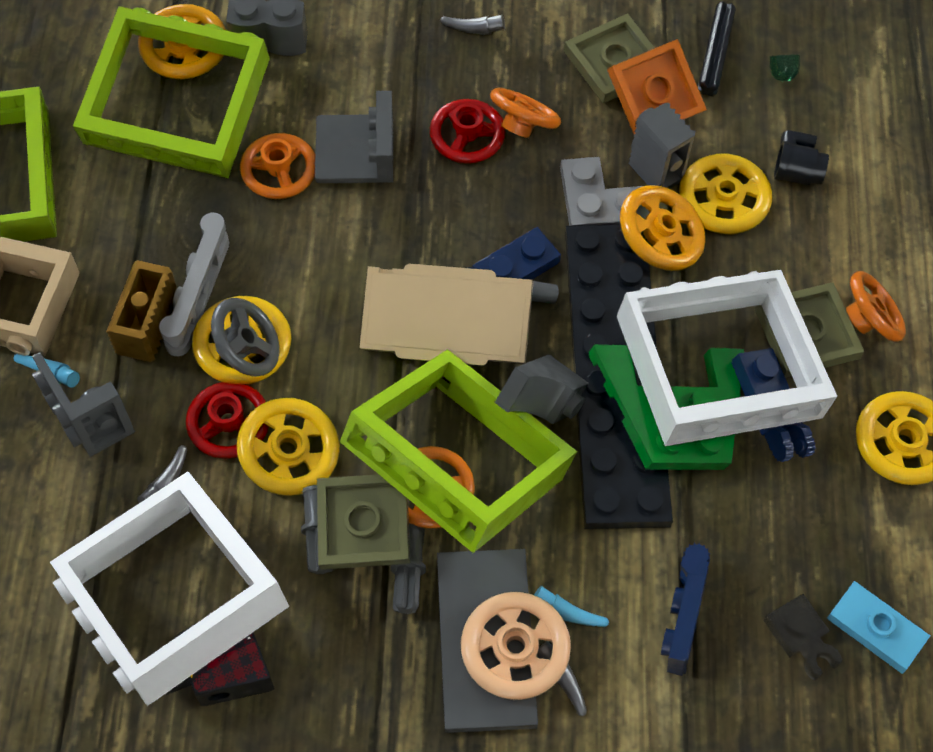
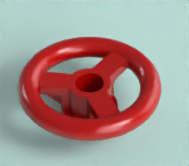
(469, 124)
(221, 401)

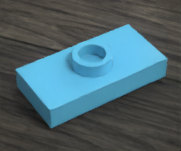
(878, 627)

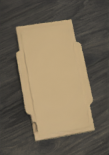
(442, 308)

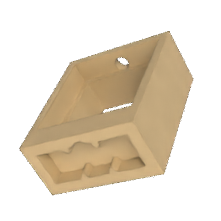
(41, 263)

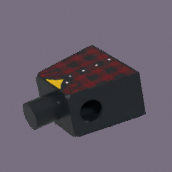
(231, 675)

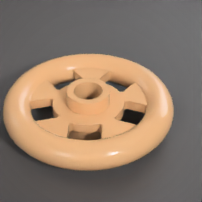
(549, 628)

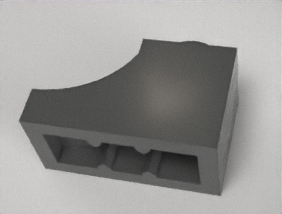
(543, 389)

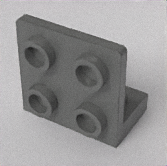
(356, 145)
(93, 419)

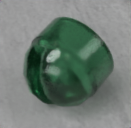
(784, 66)

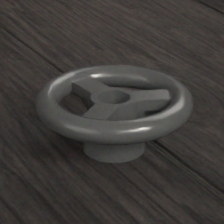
(241, 338)

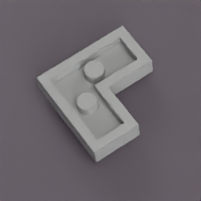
(586, 194)

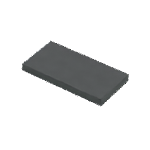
(463, 584)

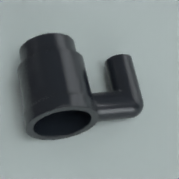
(800, 160)

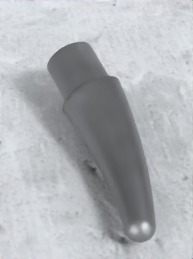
(481, 25)
(168, 475)
(567, 681)

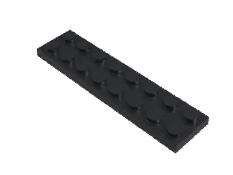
(613, 478)

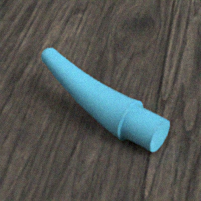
(60, 370)
(569, 611)

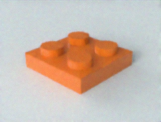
(657, 79)

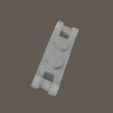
(193, 297)

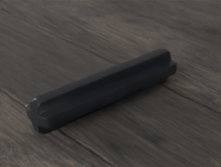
(716, 49)

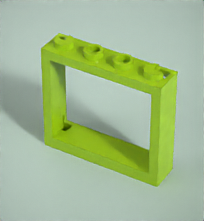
(160, 146)
(39, 223)
(430, 485)

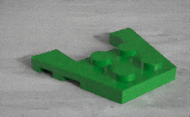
(640, 423)

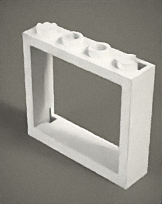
(737, 415)
(202, 641)

